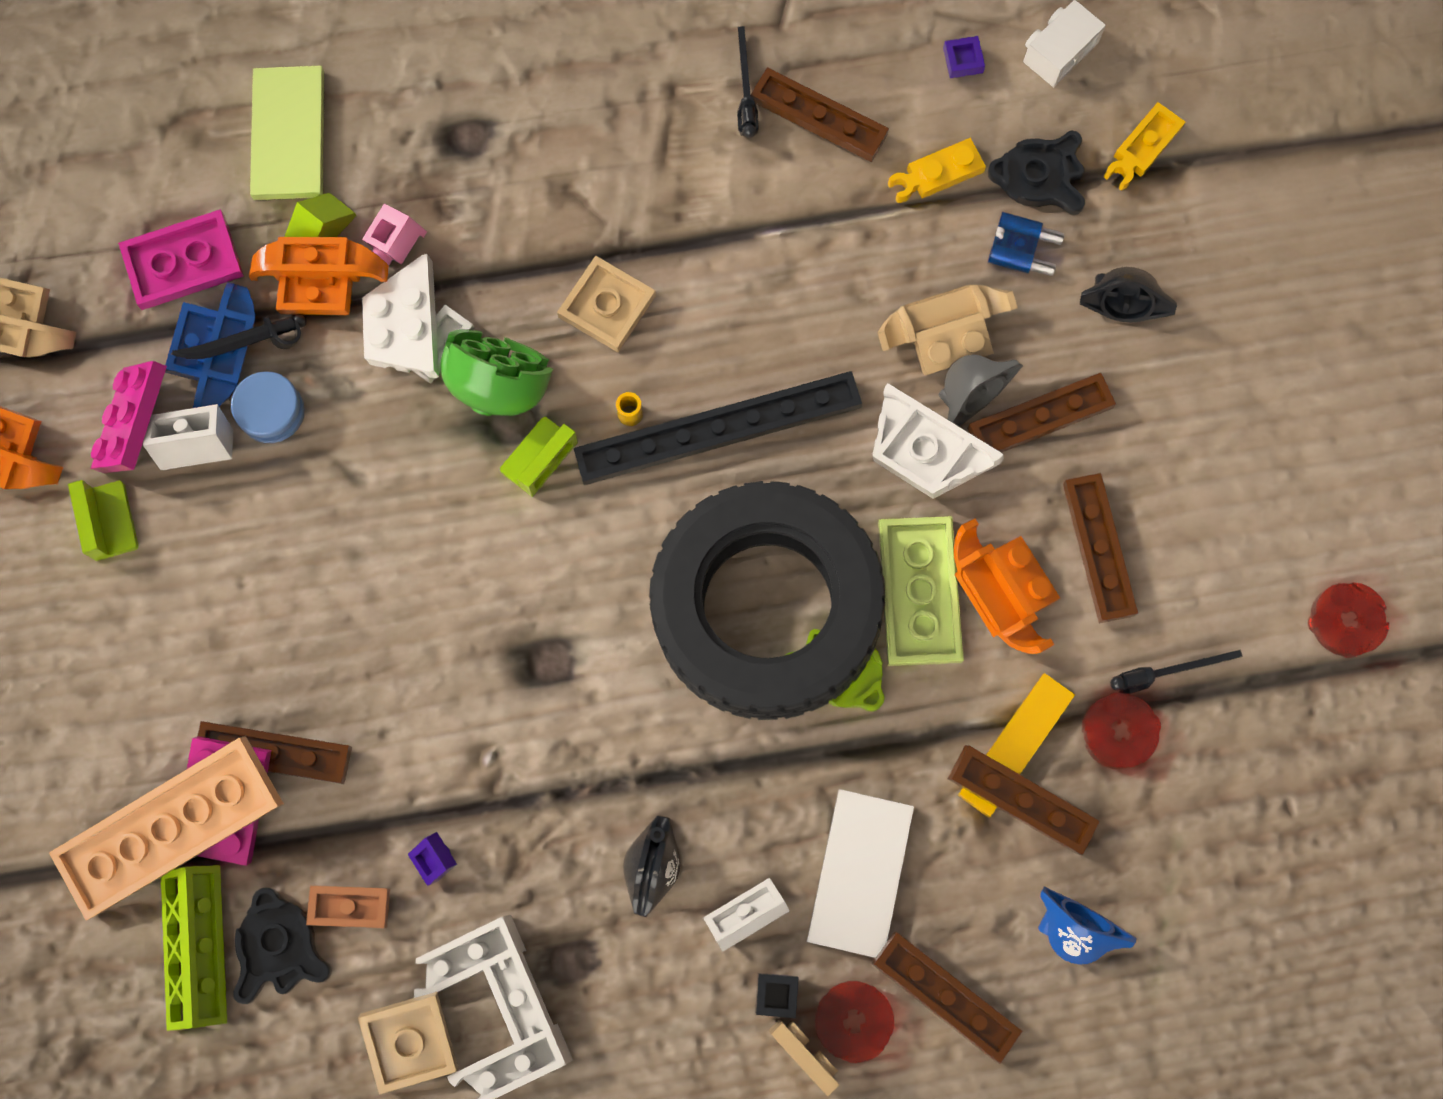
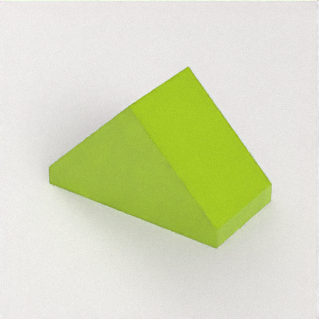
(319, 217)

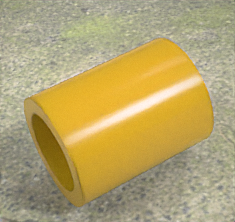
(629, 399)

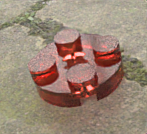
(1328, 625)
(1141, 724)
(873, 1033)

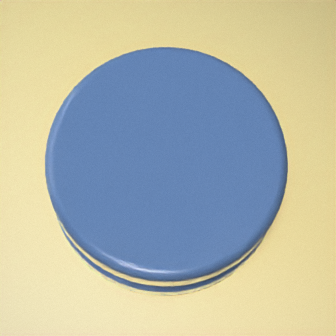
(267, 407)

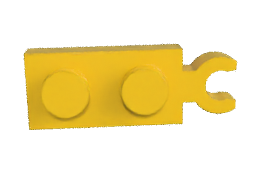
(1145, 144)
(939, 170)

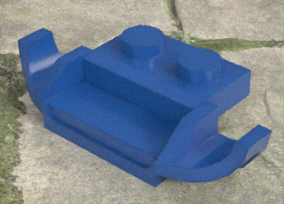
(200, 325)

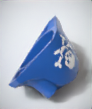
(1079, 932)

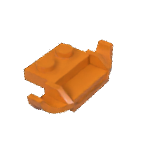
(316, 272)
(17, 465)
(1004, 587)

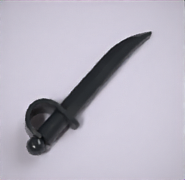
(747, 111)
(248, 337)
(1143, 677)

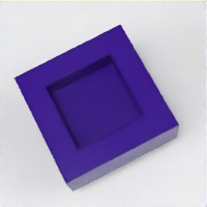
(964, 57)
(432, 858)

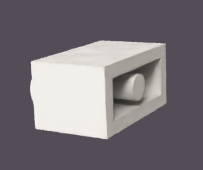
(1063, 42)
(189, 437)

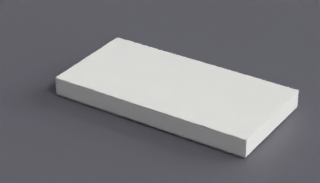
(860, 874)

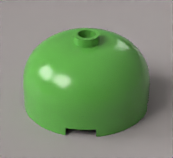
(490, 381)

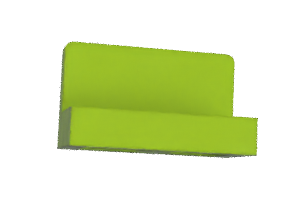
(539, 455)
(103, 519)

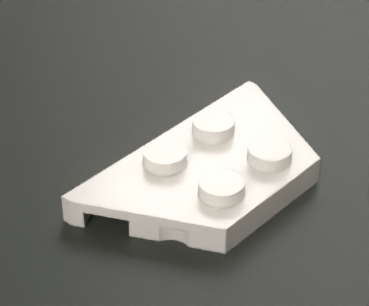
(402, 321)
(927, 447)

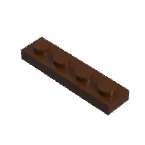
(819, 114)
(1044, 414)
(1100, 548)
(289, 753)
(1023, 800)
(947, 997)

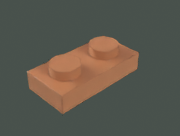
(348, 906)

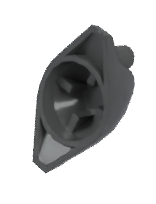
(973, 384)

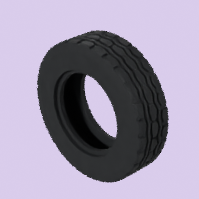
(767, 517)

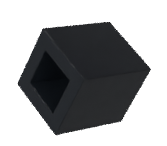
(776, 995)

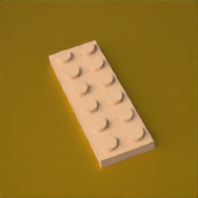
(166, 827)

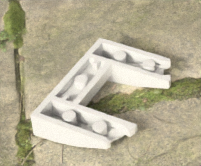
(537, 1042)

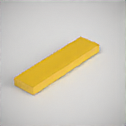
(1025, 732)

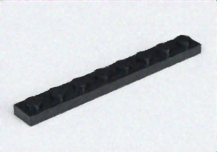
(717, 428)

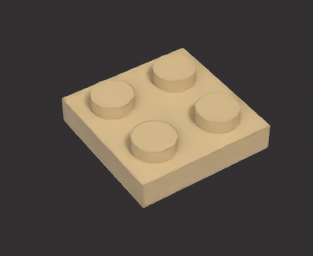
(606, 303)
(408, 1043)
(816, 1066)

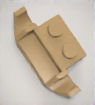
(22, 322)
(947, 325)

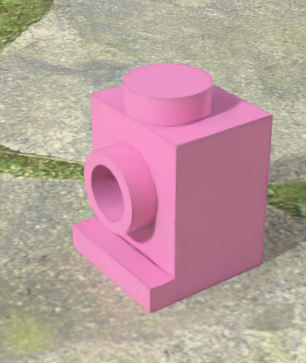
(393, 234)

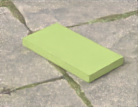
(287, 132)
(920, 591)

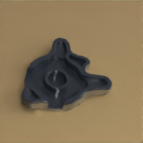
(1041, 171)
(275, 948)

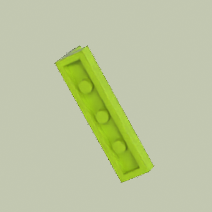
(197, 947)

